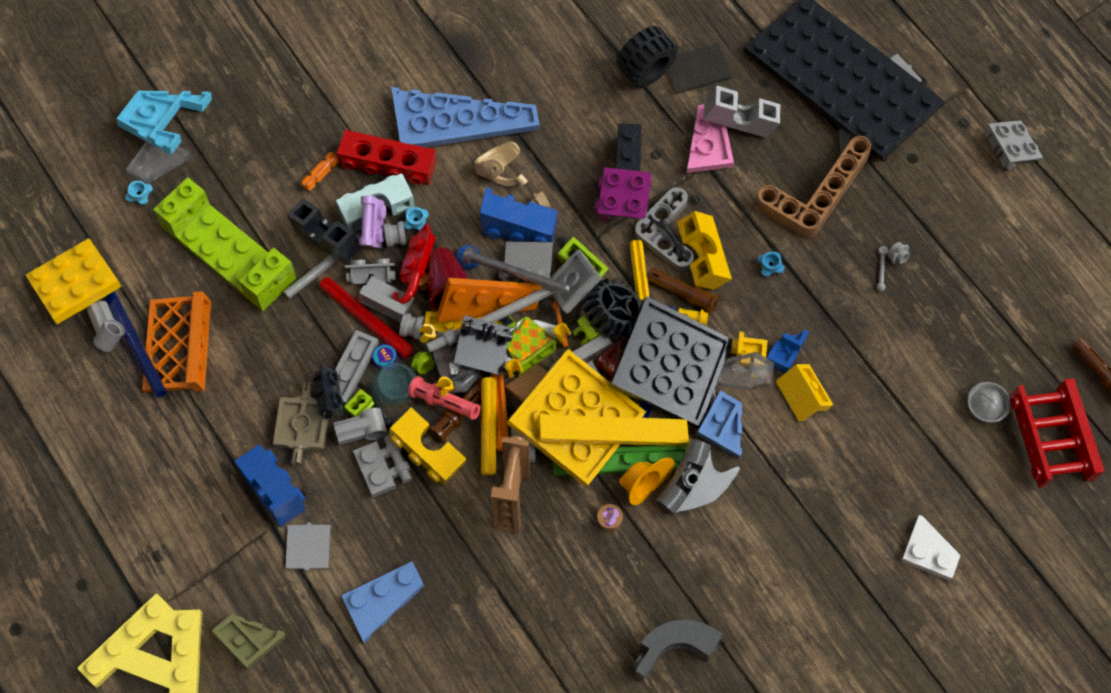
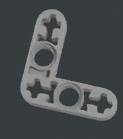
(658, 234)

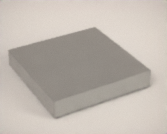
(580, 276)

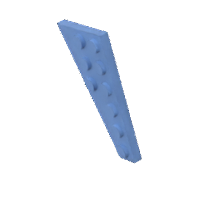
(450, 118)

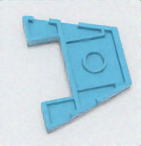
(152, 111)

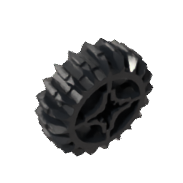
(612, 308)

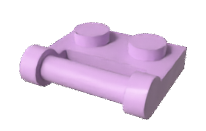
(372, 222)

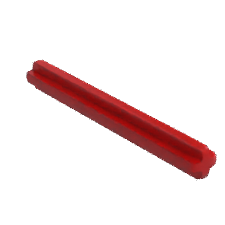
(366, 317)

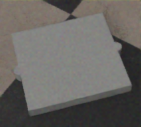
(308, 547)

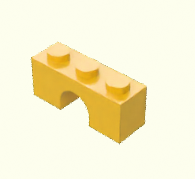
(701, 233)
(440, 463)

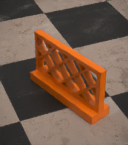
(197, 341)

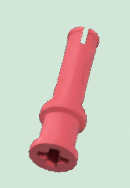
(432, 396)

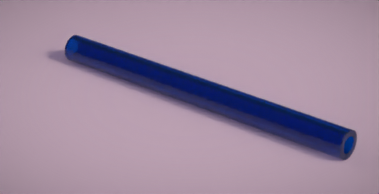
(136, 345)

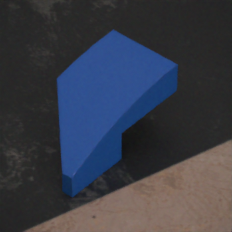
(786, 350)

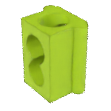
(360, 396)

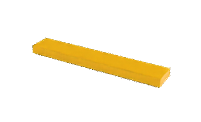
(612, 430)

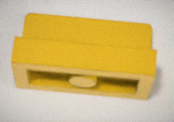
(803, 391)

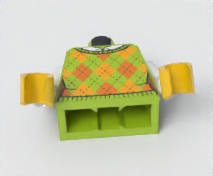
(530, 343)

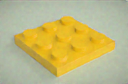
(73, 281)

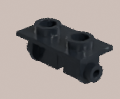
(327, 383)

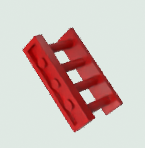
(1074, 418)

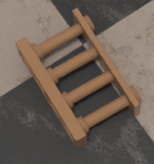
(506, 498)

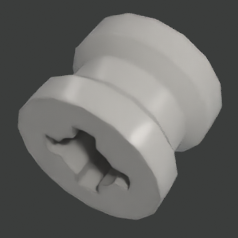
(395, 234)
(411, 325)

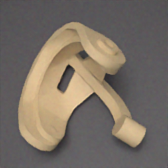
(492, 164)

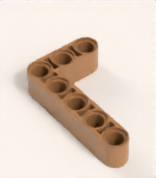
(823, 194)

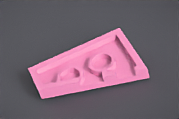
(709, 146)

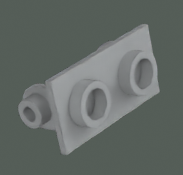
(360, 271)

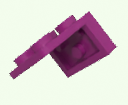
(623, 194)

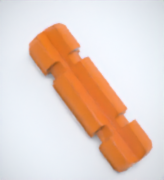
(319, 171)

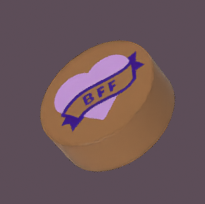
(609, 517)

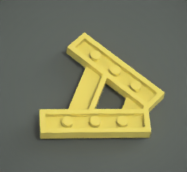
(122, 648)

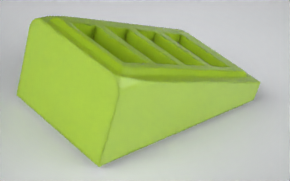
(576, 245)

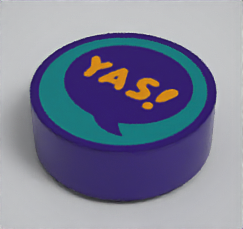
(383, 355)

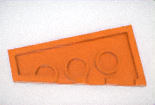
(480, 297)

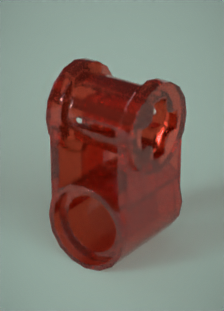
(608, 360)

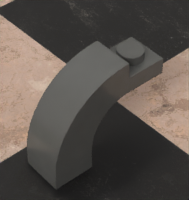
(673, 635)

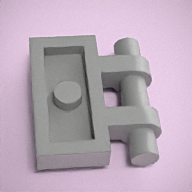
(375, 470)

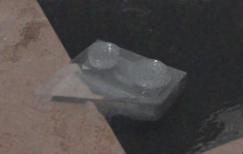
(153, 162)

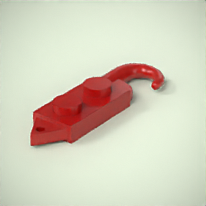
(415, 262)

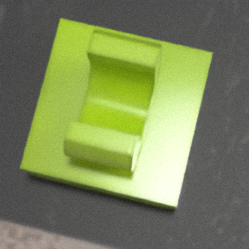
(590, 331)

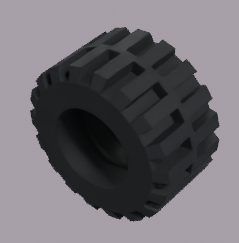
(647, 56)

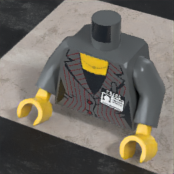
(453, 377)

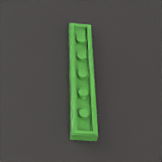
(625, 457)

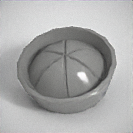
(988, 402)

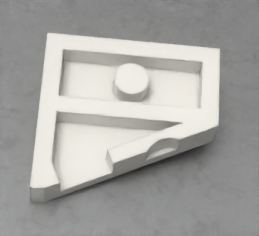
(930, 551)

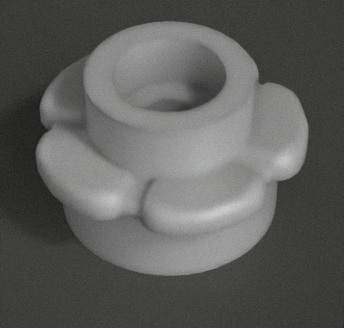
(898, 253)

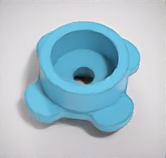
(134, 188)
(411, 214)

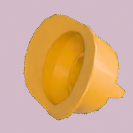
(645, 477)

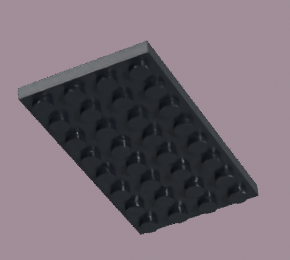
(844, 76)

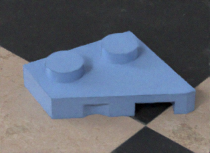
(723, 424)

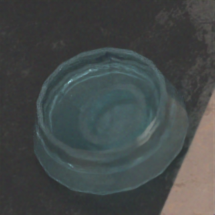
(393, 382)

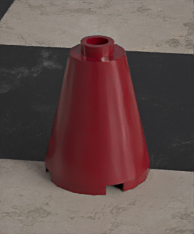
(441, 267)

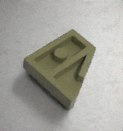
(246, 639)

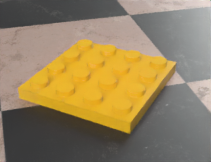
(577, 391)

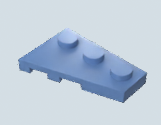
(380, 598)

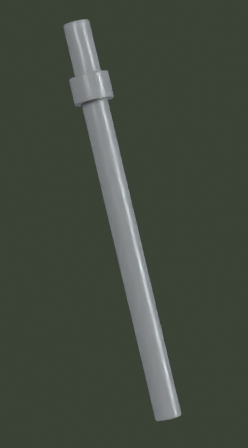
(451, 337)

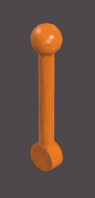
(556, 306)

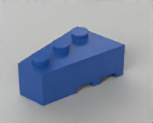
(516, 221)
(271, 484)

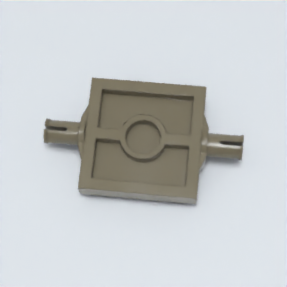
(300, 425)

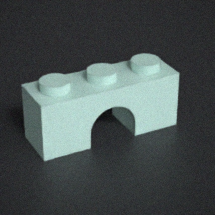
(392, 191)

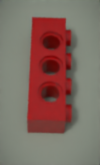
(379, 148)

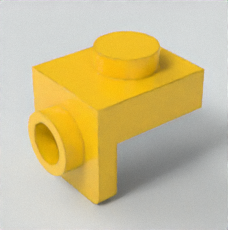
(748, 345)

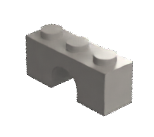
(757, 119)

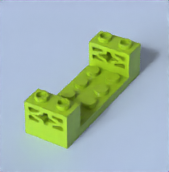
(223, 246)

